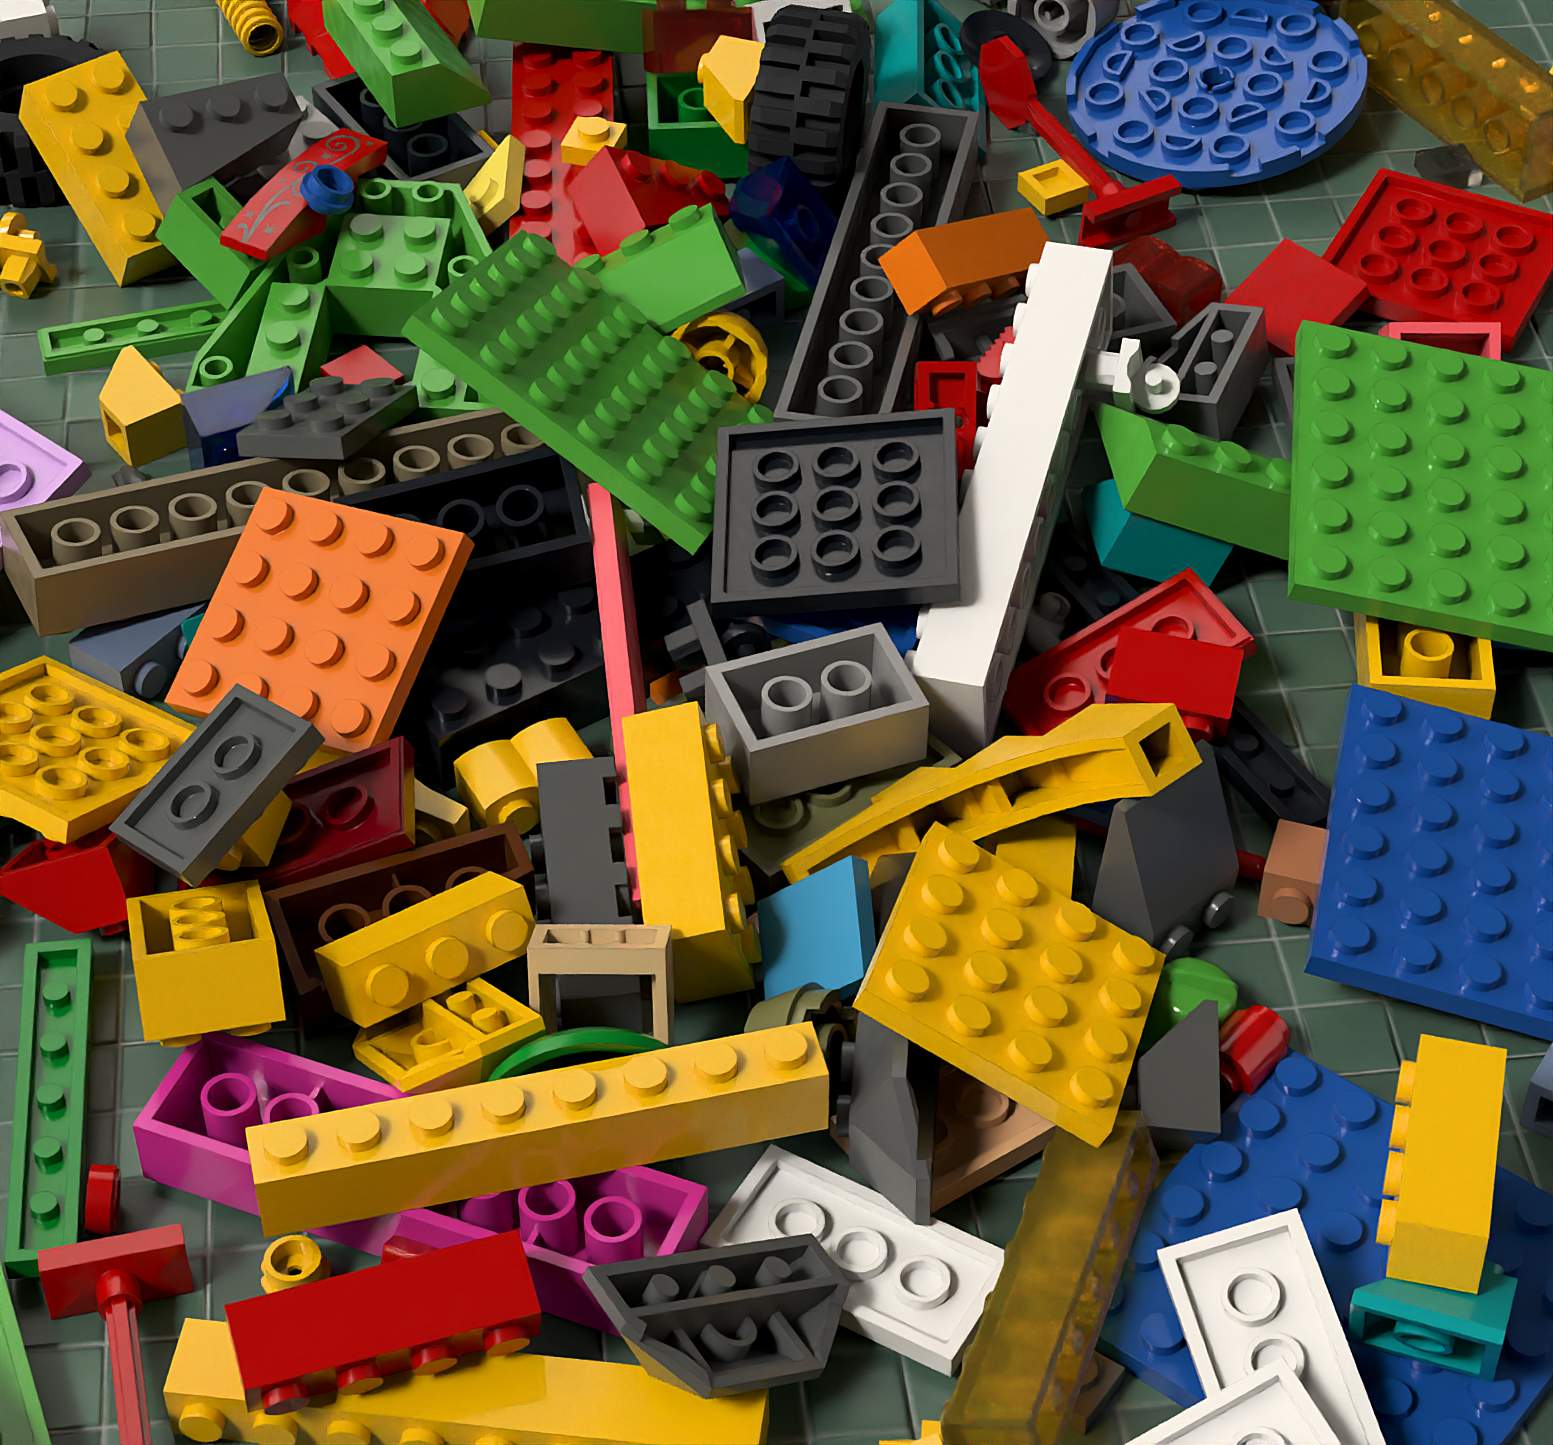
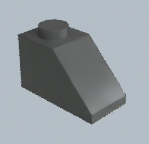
(1180, 1082)

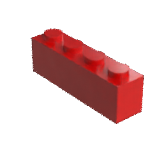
(383, 1322)

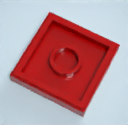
(1297, 287)

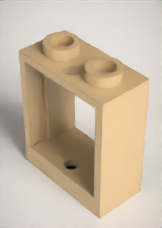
(602, 951)

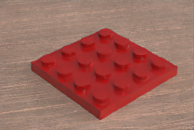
(1445, 254)

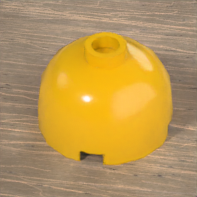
(730, 346)

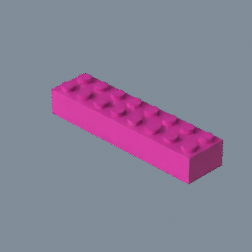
(198, 1143)

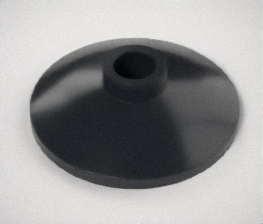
(992, 24)

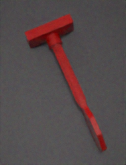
(1117, 212)
(115, 1279)

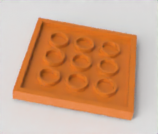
(324, 616)

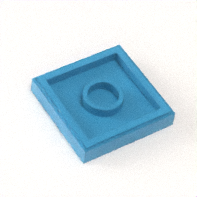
(819, 930)

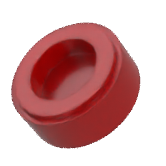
(103, 1199)

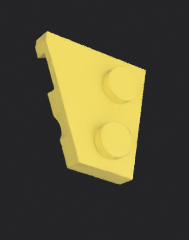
(497, 186)

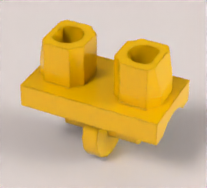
(22, 257)

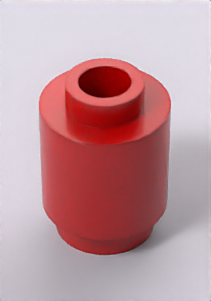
(1250, 1050)

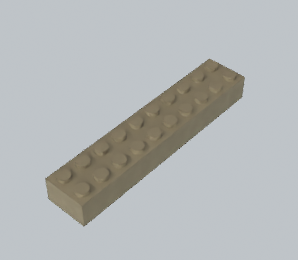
(174, 535)

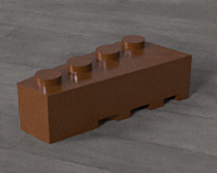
(349, 899)

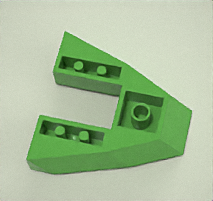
(355, 278)

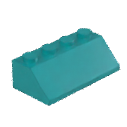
(923, 62)

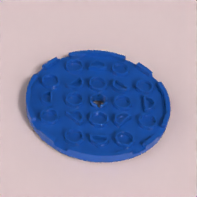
(1284, 94)

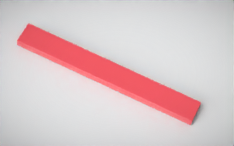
(620, 648)

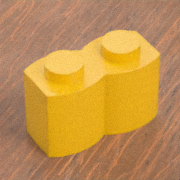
(501, 775)

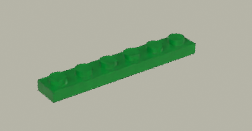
(50, 1103)

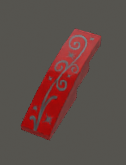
(280, 215)

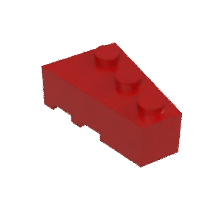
(635, 192)

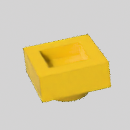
(589, 136)
(1053, 187)

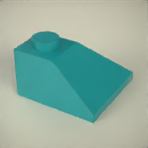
(1436, 1323)

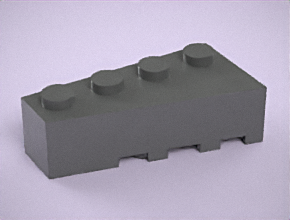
(584, 883)

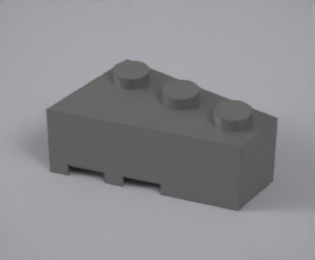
(212, 133)
(1218, 368)

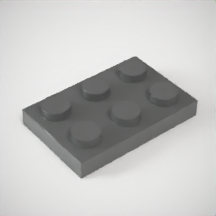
(328, 419)
(216, 784)

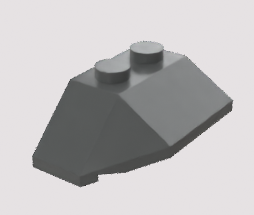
(890, 1115)
(727, 1313)

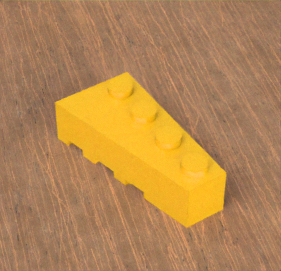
(1444, 1164)

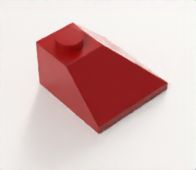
(79, 882)

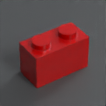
(1179, 671)

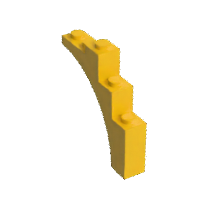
(1085, 760)

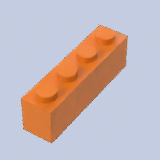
(965, 261)

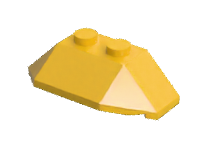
(448, 1038)

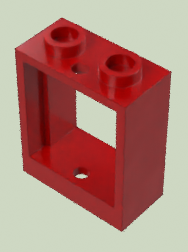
(950, 386)

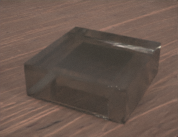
(1449, 166)

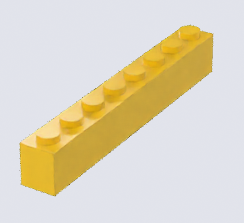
(538, 1128)
(472, 1403)

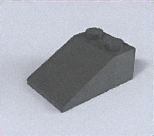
(1170, 861)

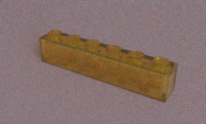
(1053, 1290)

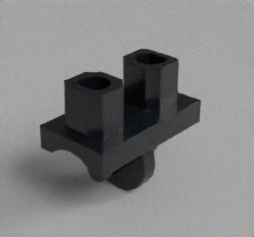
(705, 643)

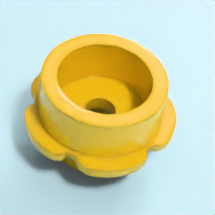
(293, 1255)

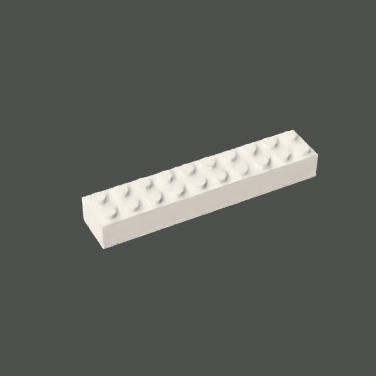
(1014, 494)

